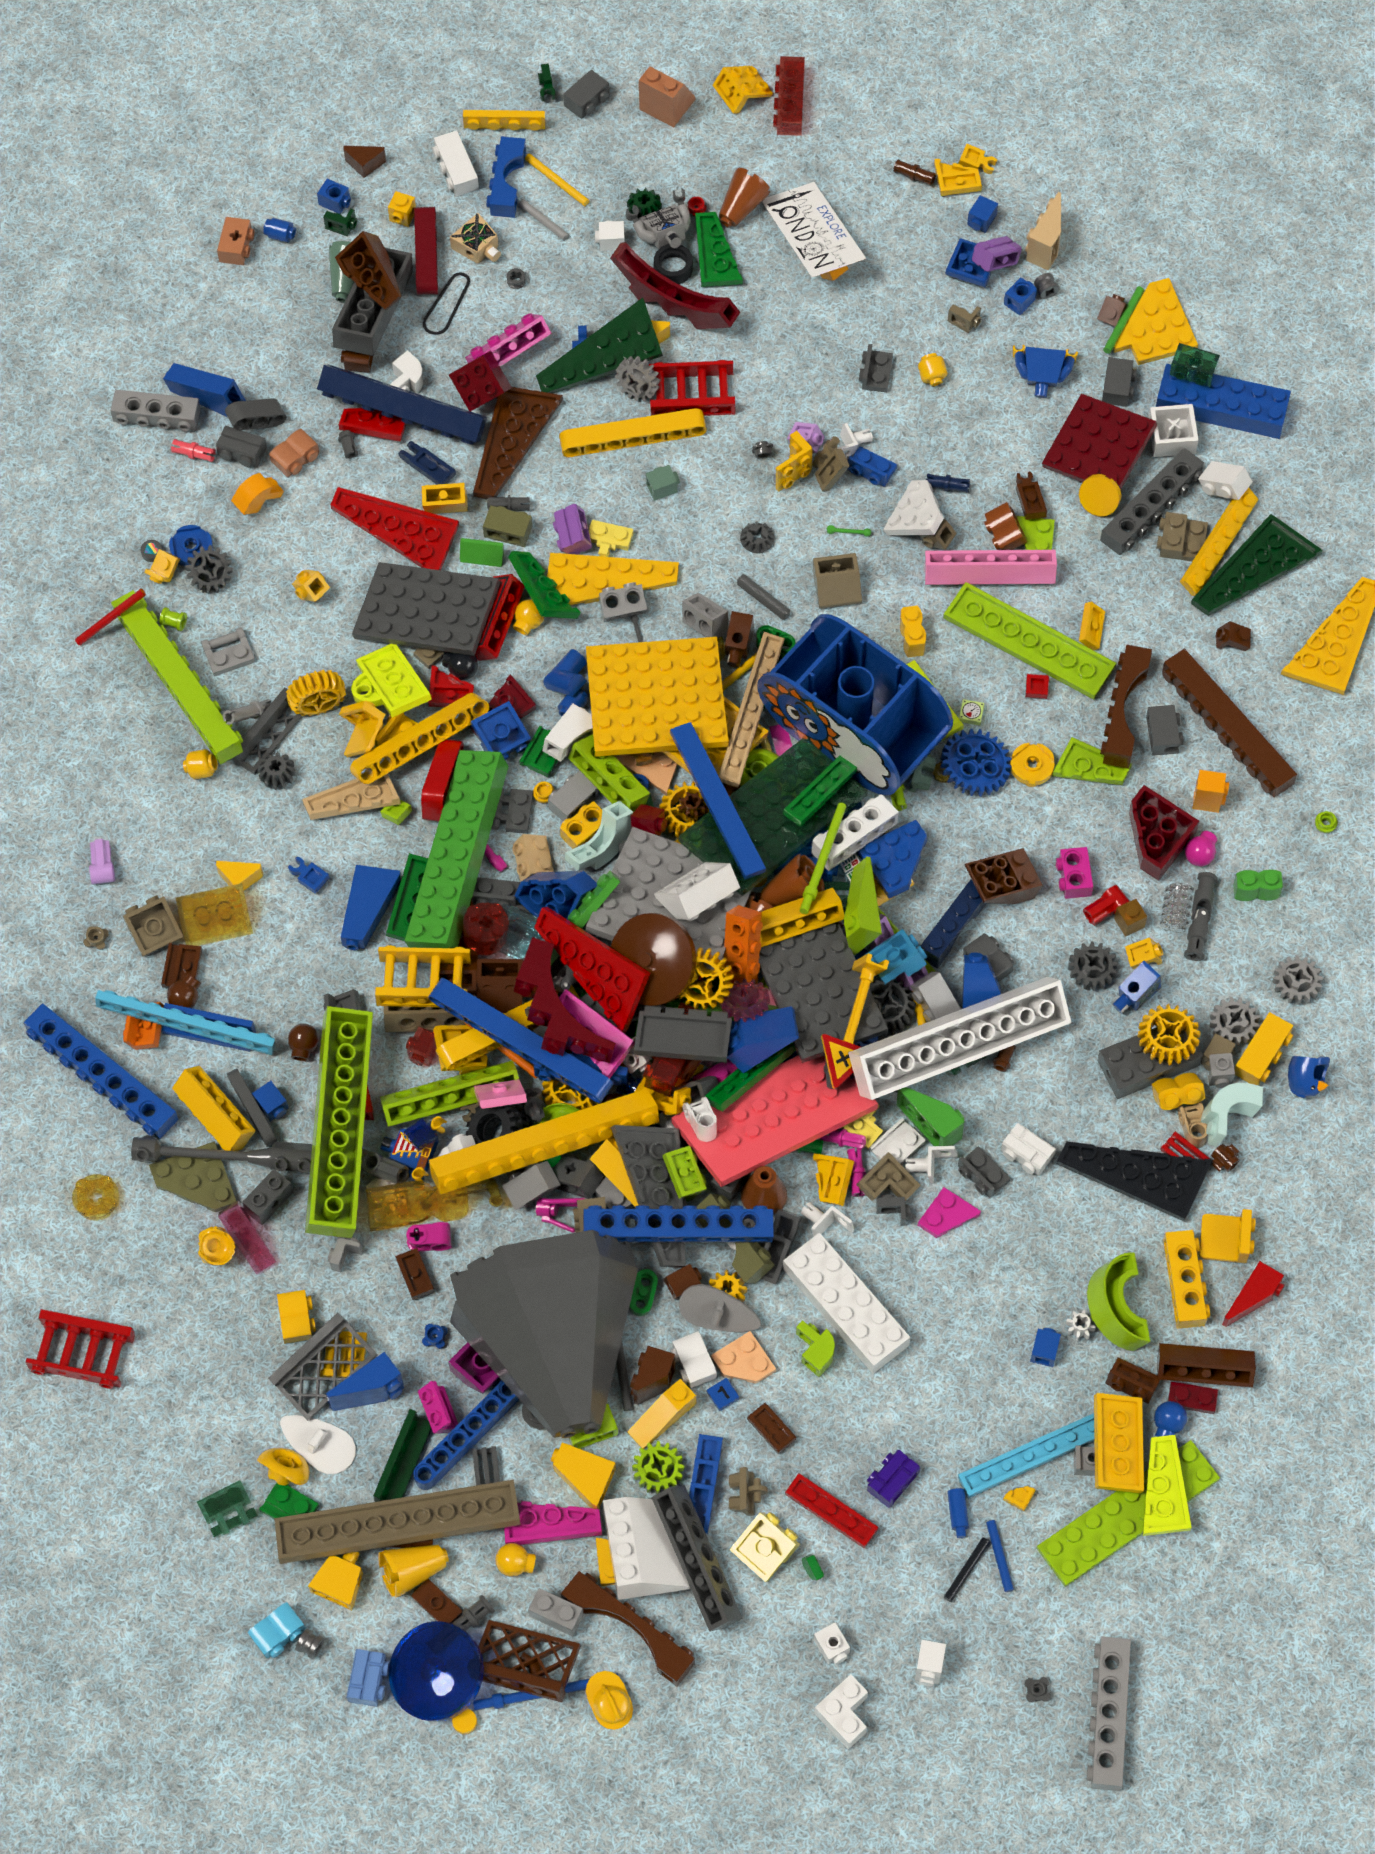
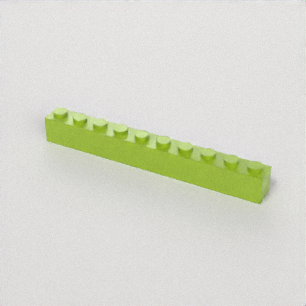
(179, 680)

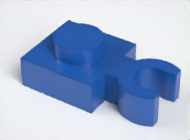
(311, 876)

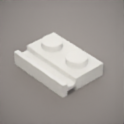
(899, 1141)

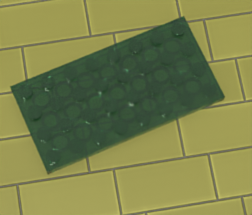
(761, 810)

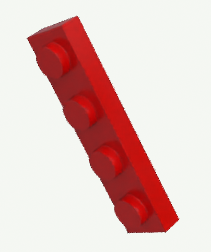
(831, 1510)

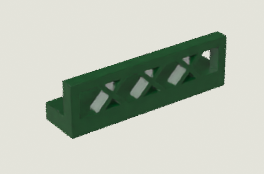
(403, 1458)

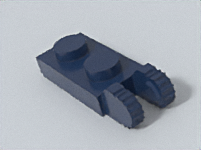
(428, 464)

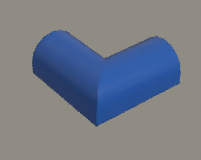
(964, 268)
(565, 676)

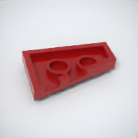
(372, 424)

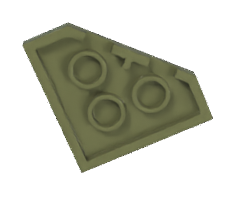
(195, 1180)

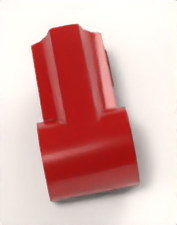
(1105, 906)

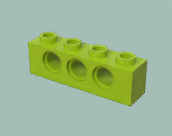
(608, 775)

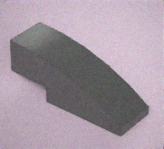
(785, 1231)

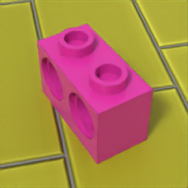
(1079, 872)

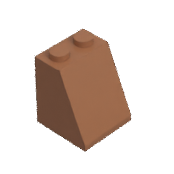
(663, 96)

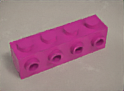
(514, 339)

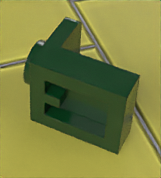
(340, 224)

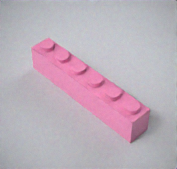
(990, 567)

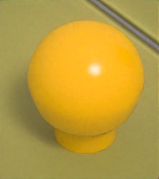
(527, 617)
(514, 1560)

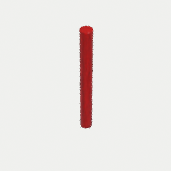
(99, 625)

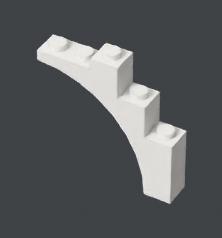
(571, 728)

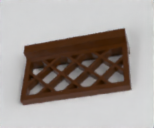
(524, 1681)

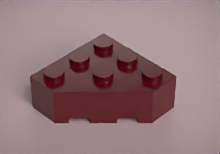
(1159, 831)

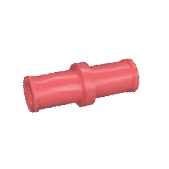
(193, 450)

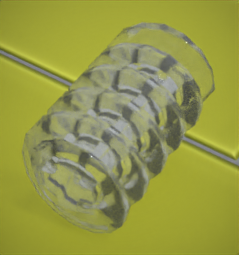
(1176, 907)

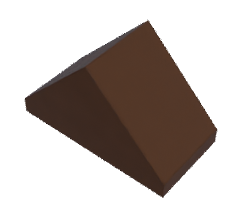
(364, 158)

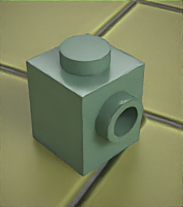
(662, 482)

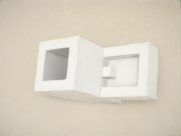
(409, 372)

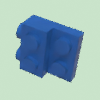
(501, 731)

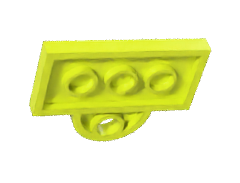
(389, 681)

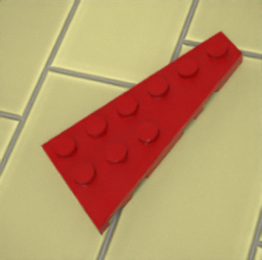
(409, 531)
(598, 968)

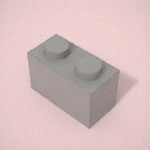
(572, 796)
(934, 996)
(530, 1185)
(556, 1612)

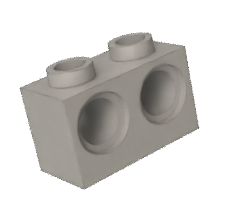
(624, 608)
(704, 616)

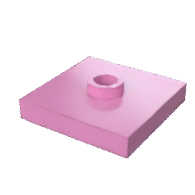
(500, 1094)

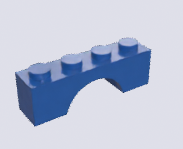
(510, 156)

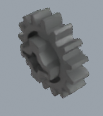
(200, 572)
(1096, 974)

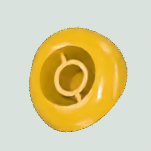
(285, 1466)

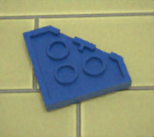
(896, 857)

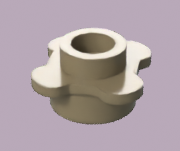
(93, 932)

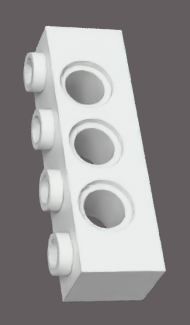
(850, 842)

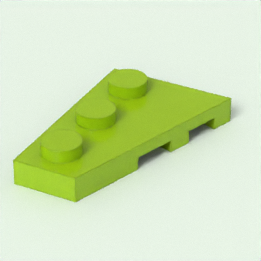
(1086, 763)

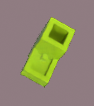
(821, 1350)

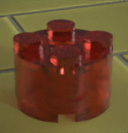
(485, 928)

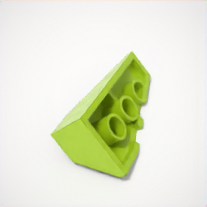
(862, 912)

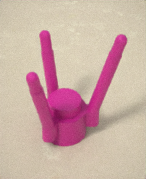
(549, 1208)

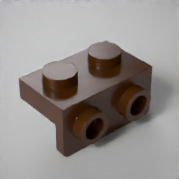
(1132, 1380)

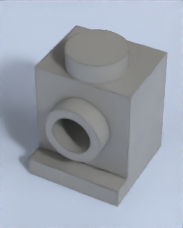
(1082, 1465)

